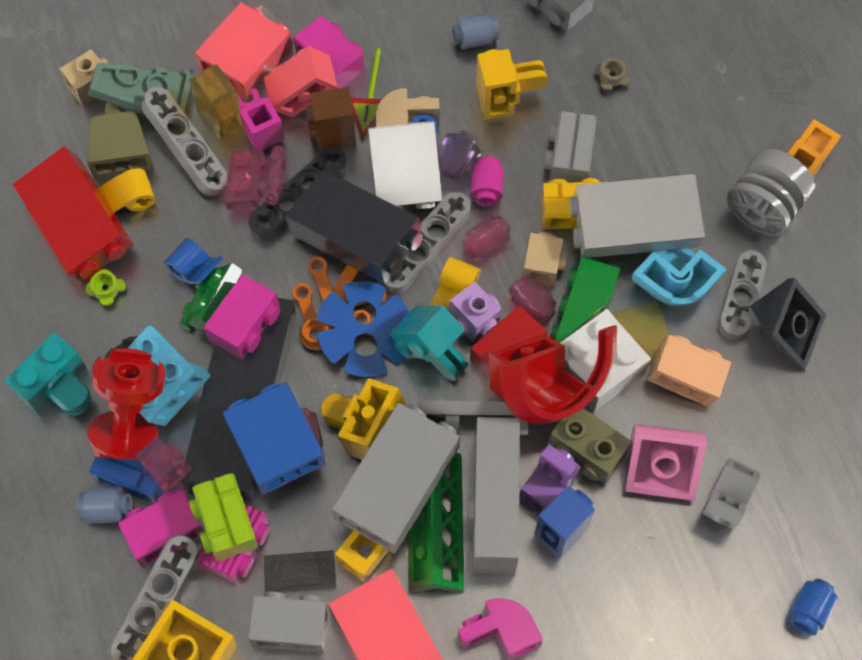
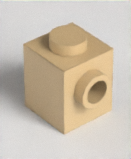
(79, 73)
(544, 258)

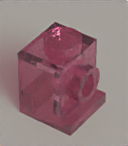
(163, 463)

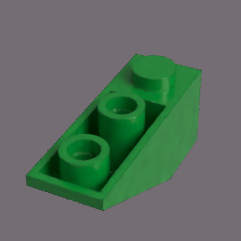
(590, 296)

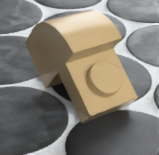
(397, 109)

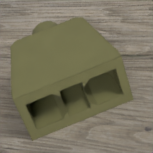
(116, 143)

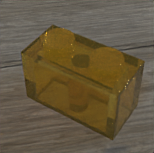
(216, 101)

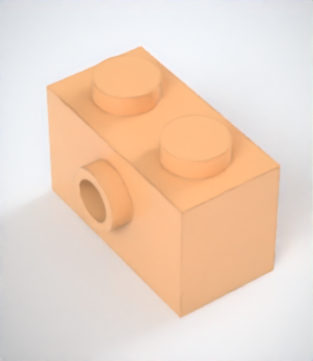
(689, 370)

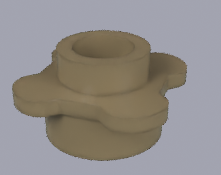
(615, 67)

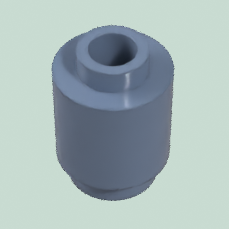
(475, 31)
(103, 505)

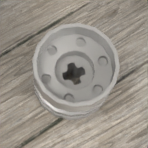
(771, 192)

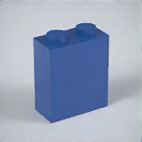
(274, 437)

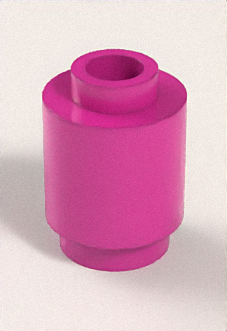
(487, 181)

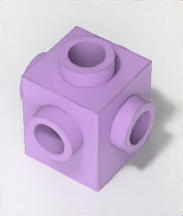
(475, 311)

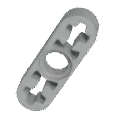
(753, 286)

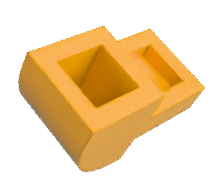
(814, 146)

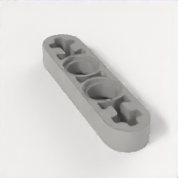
(189, 139)
(430, 244)
(149, 597)

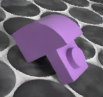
(553, 474)

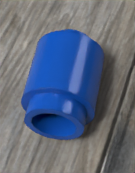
(813, 606)

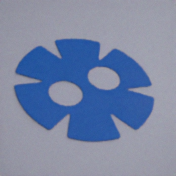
(341, 339)

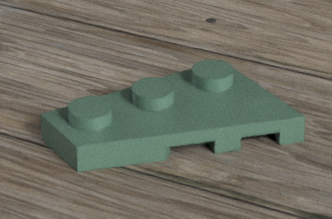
(128, 85)

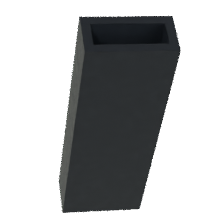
(212, 446)

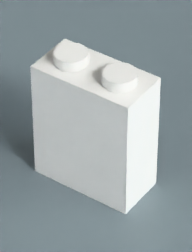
(406, 164)

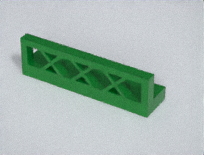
(425, 542)

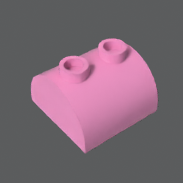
(664, 461)

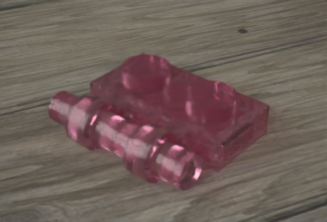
(246, 176)

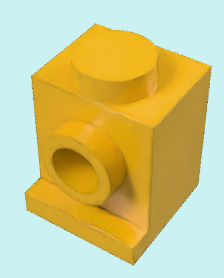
(353, 562)

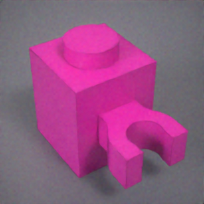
(260, 121)

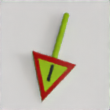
(365, 108)

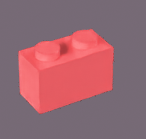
(299, 76)

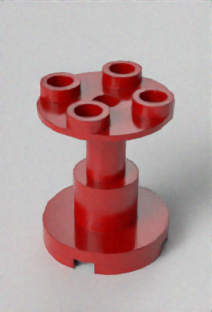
(127, 383)

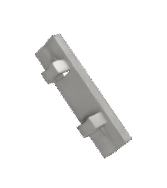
(453, 409)

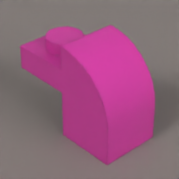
(507, 621)

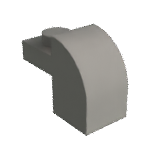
(731, 493)

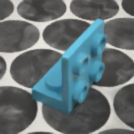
(181, 376)

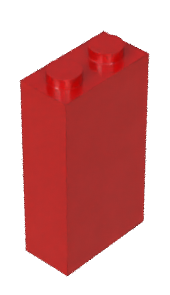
(73, 215)

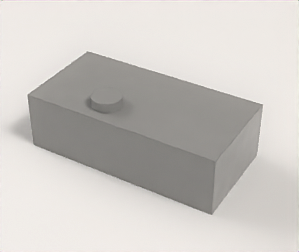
(496, 496)

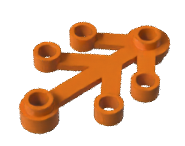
(325, 288)

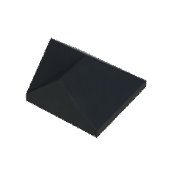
(791, 320)

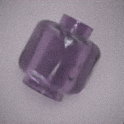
(458, 154)

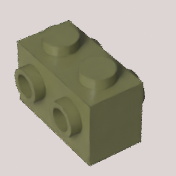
(591, 444)

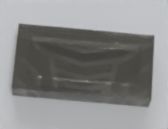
(300, 571)

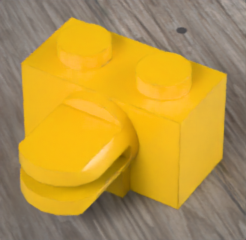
(502, 81)
(361, 416)

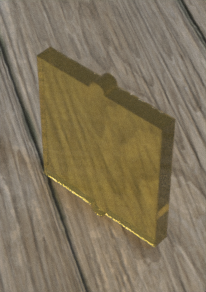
(644, 325)

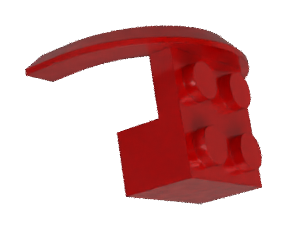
(535, 380)

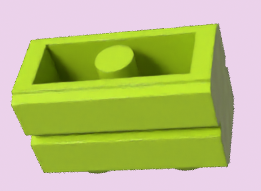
(223, 517)

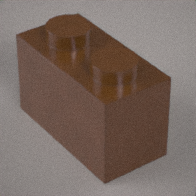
(331, 119)

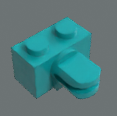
(429, 335)
(51, 376)

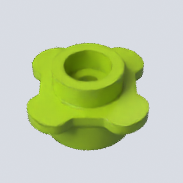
(102, 278)

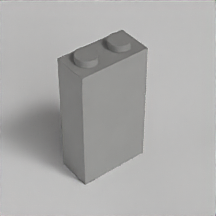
(637, 216)
(396, 477)

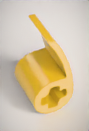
(129, 190)
(454, 279)

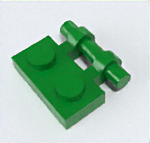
(209, 296)

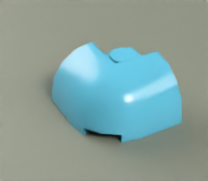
(678, 276)

